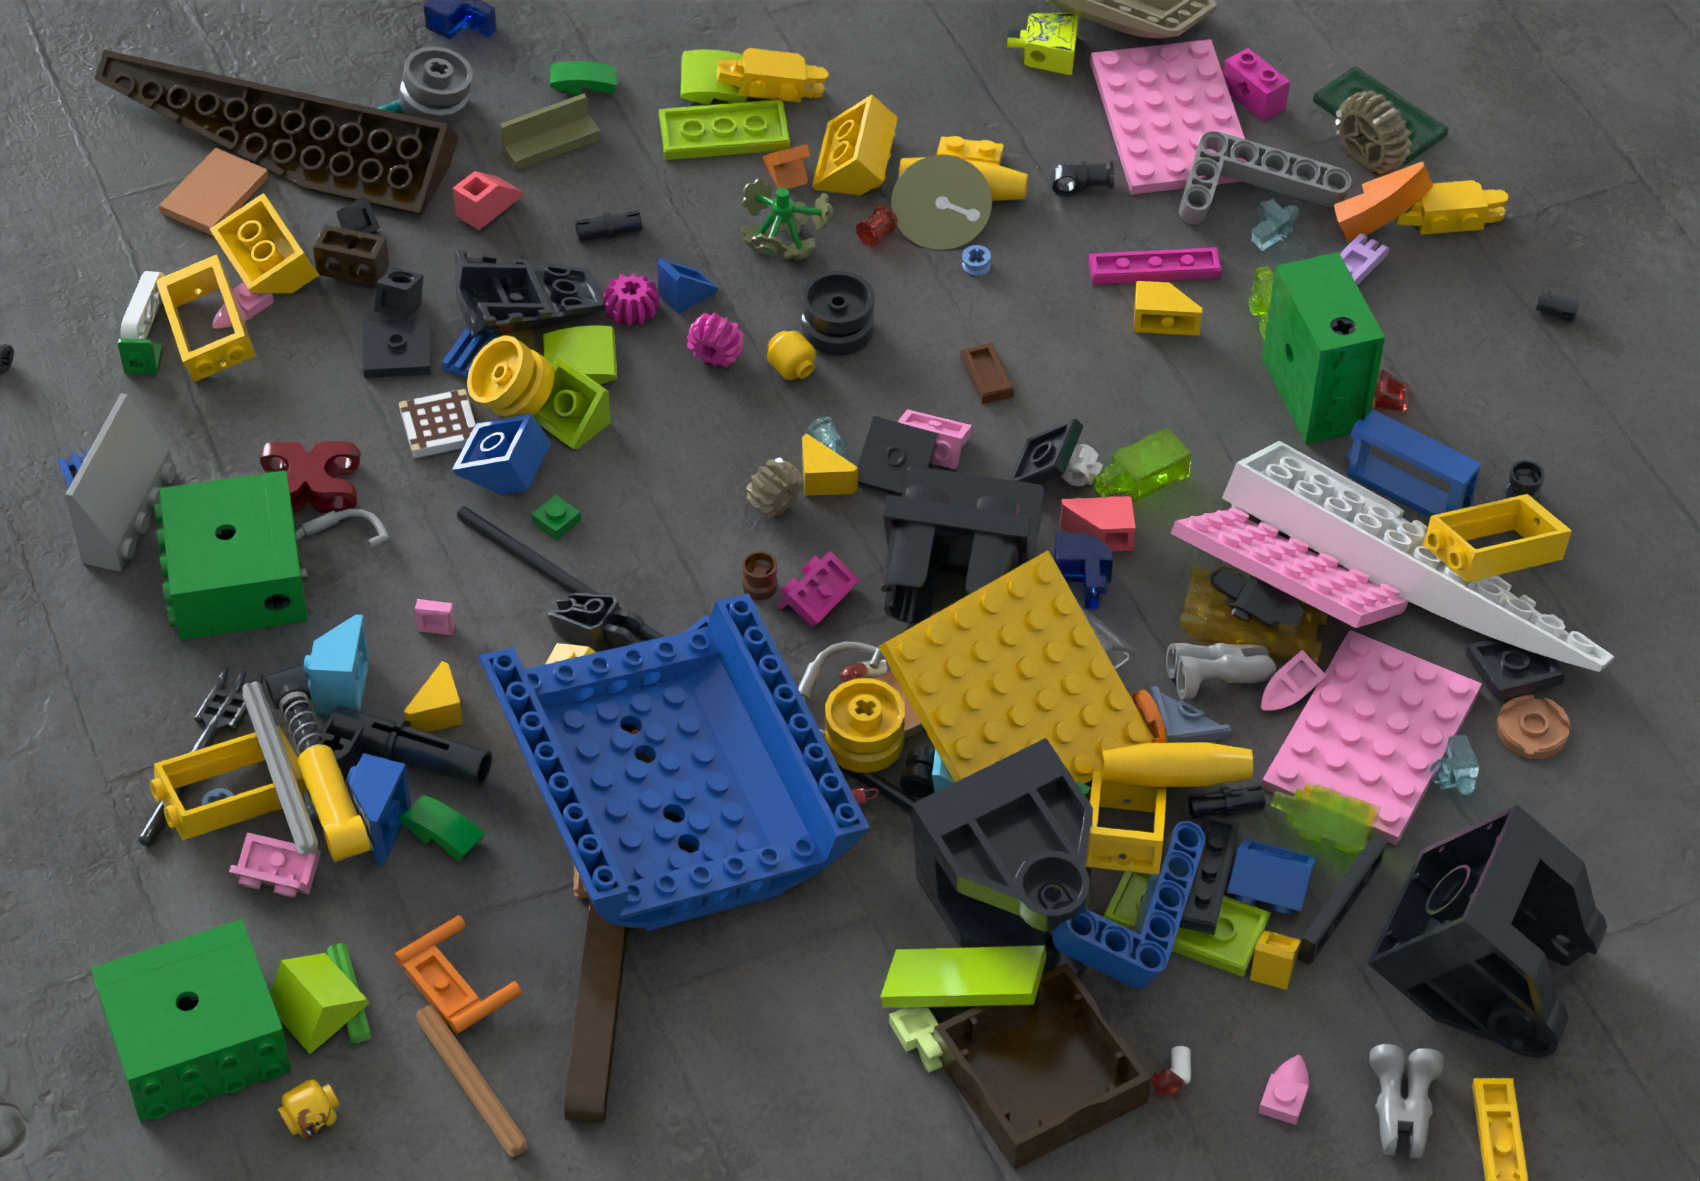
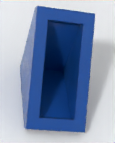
(682, 285)

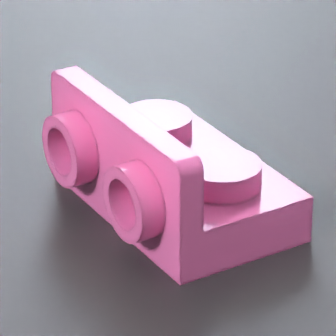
(951, 440)

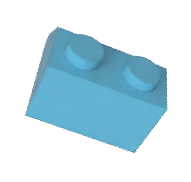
(338, 667)

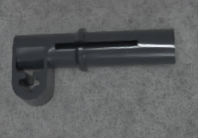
(402, 743)

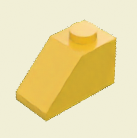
(1165, 310)

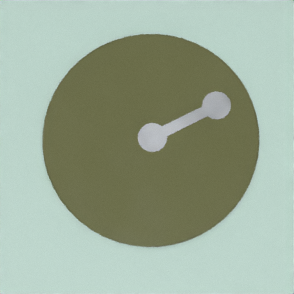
(941, 202)

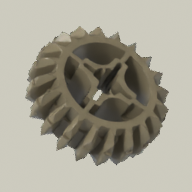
(1373, 132)

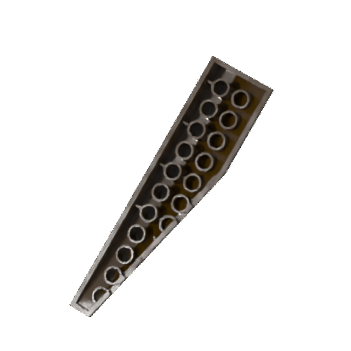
(295, 134)

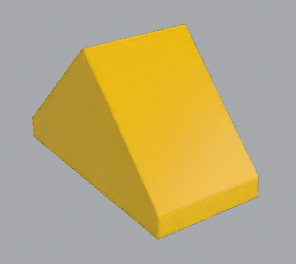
(826, 470)
(436, 703)
(1274, 959)

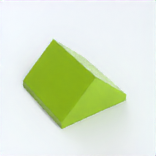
(575, 406)
(314, 998)

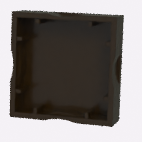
(1042, 1068)

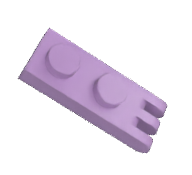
(1363, 259)

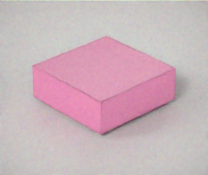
(435, 617)

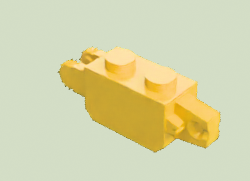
(773, 75)
(1455, 208)

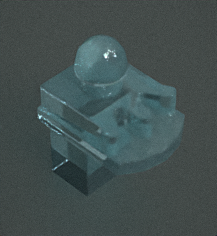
(1275, 223)
(1459, 769)

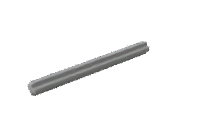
(280, 769)

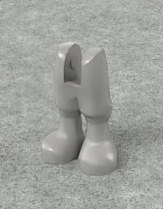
(1221, 661)
(1395, 1112)

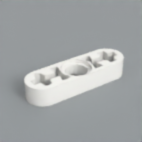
(142, 307)

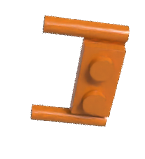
(444, 985)

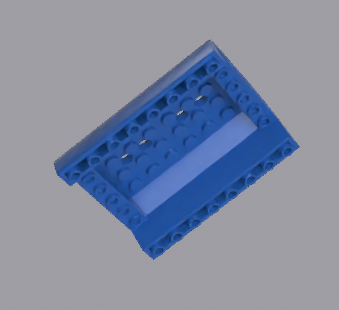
(727, 756)

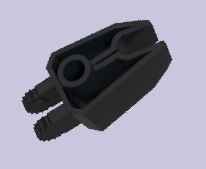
(1256, 599)
(594, 621)

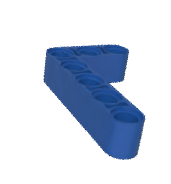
(1158, 915)

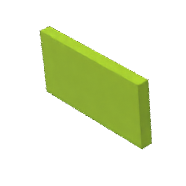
(724, 129)
(1234, 937)
(964, 977)

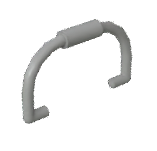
(332, 518)
(814, 669)

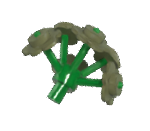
(787, 217)

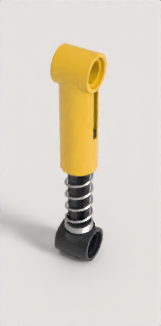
(318, 766)

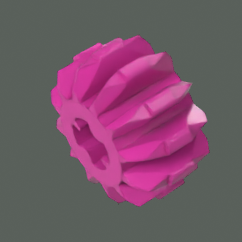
(631, 299)
(715, 340)

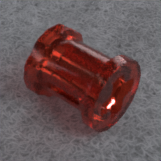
(876, 226)

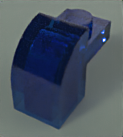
(450, 16)
(1086, 561)

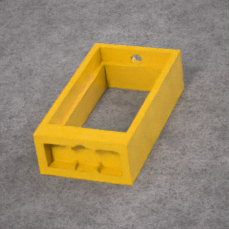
(194, 283)
(1540, 542)
(210, 763)
(1141, 848)

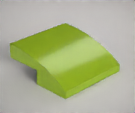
(700, 77)
(585, 348)

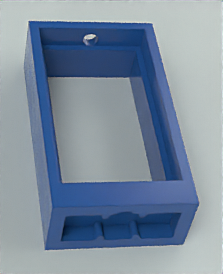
(1419, 451)

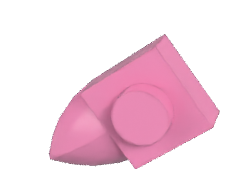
(249, 305)
(1291, 683)
(1286, 1091)

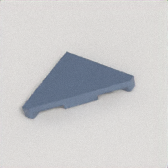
(1186, 722)

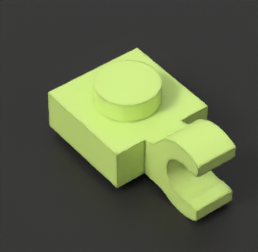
(916, 1030)

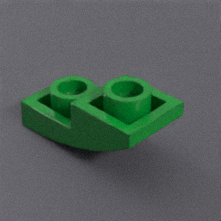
(573, 75)
(446, 826)

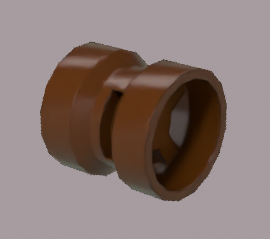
(759, 575)

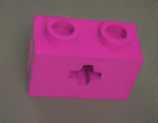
(1256, 84)

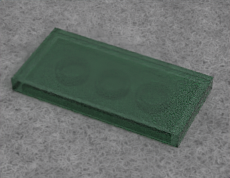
(1424, 128)

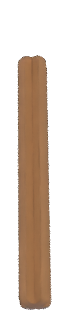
(472, 1081)

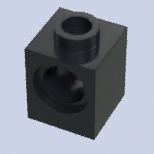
(398, 293)

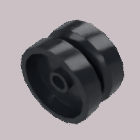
(838, 312)

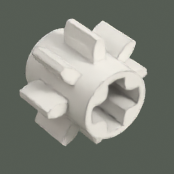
(1082, 466)

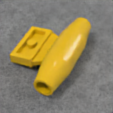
(986, 157)
(1177, 764)

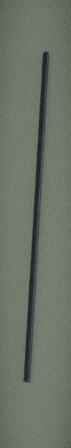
(647, 633)

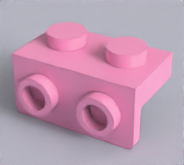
(276, 865)

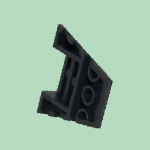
(521, 297)

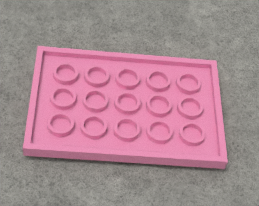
(1161, 107)
(1291, 566)
(1375, 730)

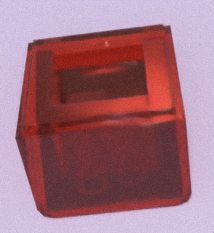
(1390, 392)

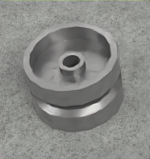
(435, 85)

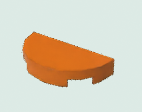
(1150, 715)

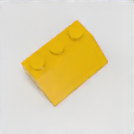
(856, 149)
(263, 249)

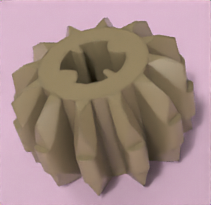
(774, 487)

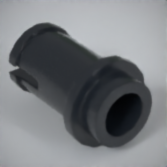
(1557, 305)

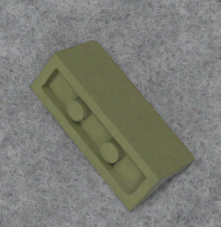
(548, 132)

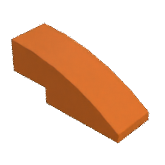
(1382, 200)

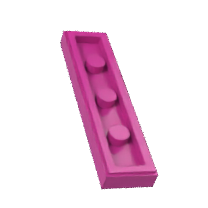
(1154, 266)

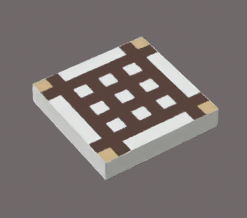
(437, 422)

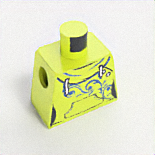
(1047, 41)

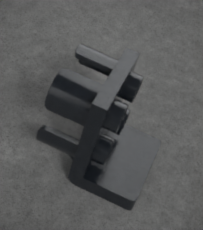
(957, 528)

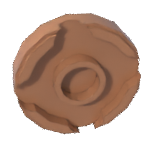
(1533, 727)

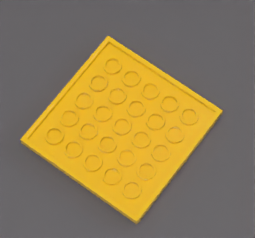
(1012, 671)

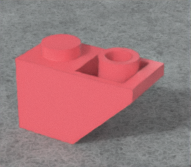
(483, 198)
(1105, 518)

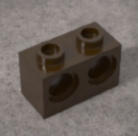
(351, 255)

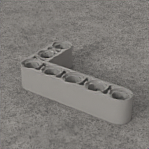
(1256, 173)

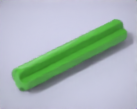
(358, 1026)

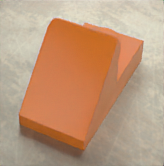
(788, 166)

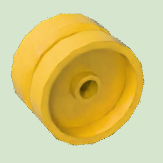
(510, 378)
(865, 725)

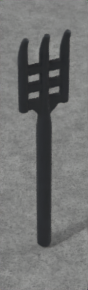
(214, 724)

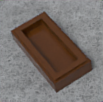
(987, 373)

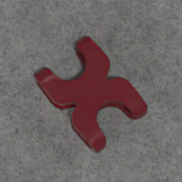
(314, 473)

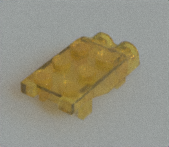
(1210, 621)

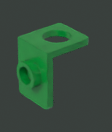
(140, 356)

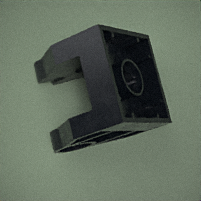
(1007, 853)
(1479, 927)

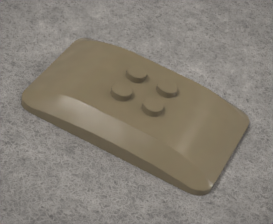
(1141, 17)

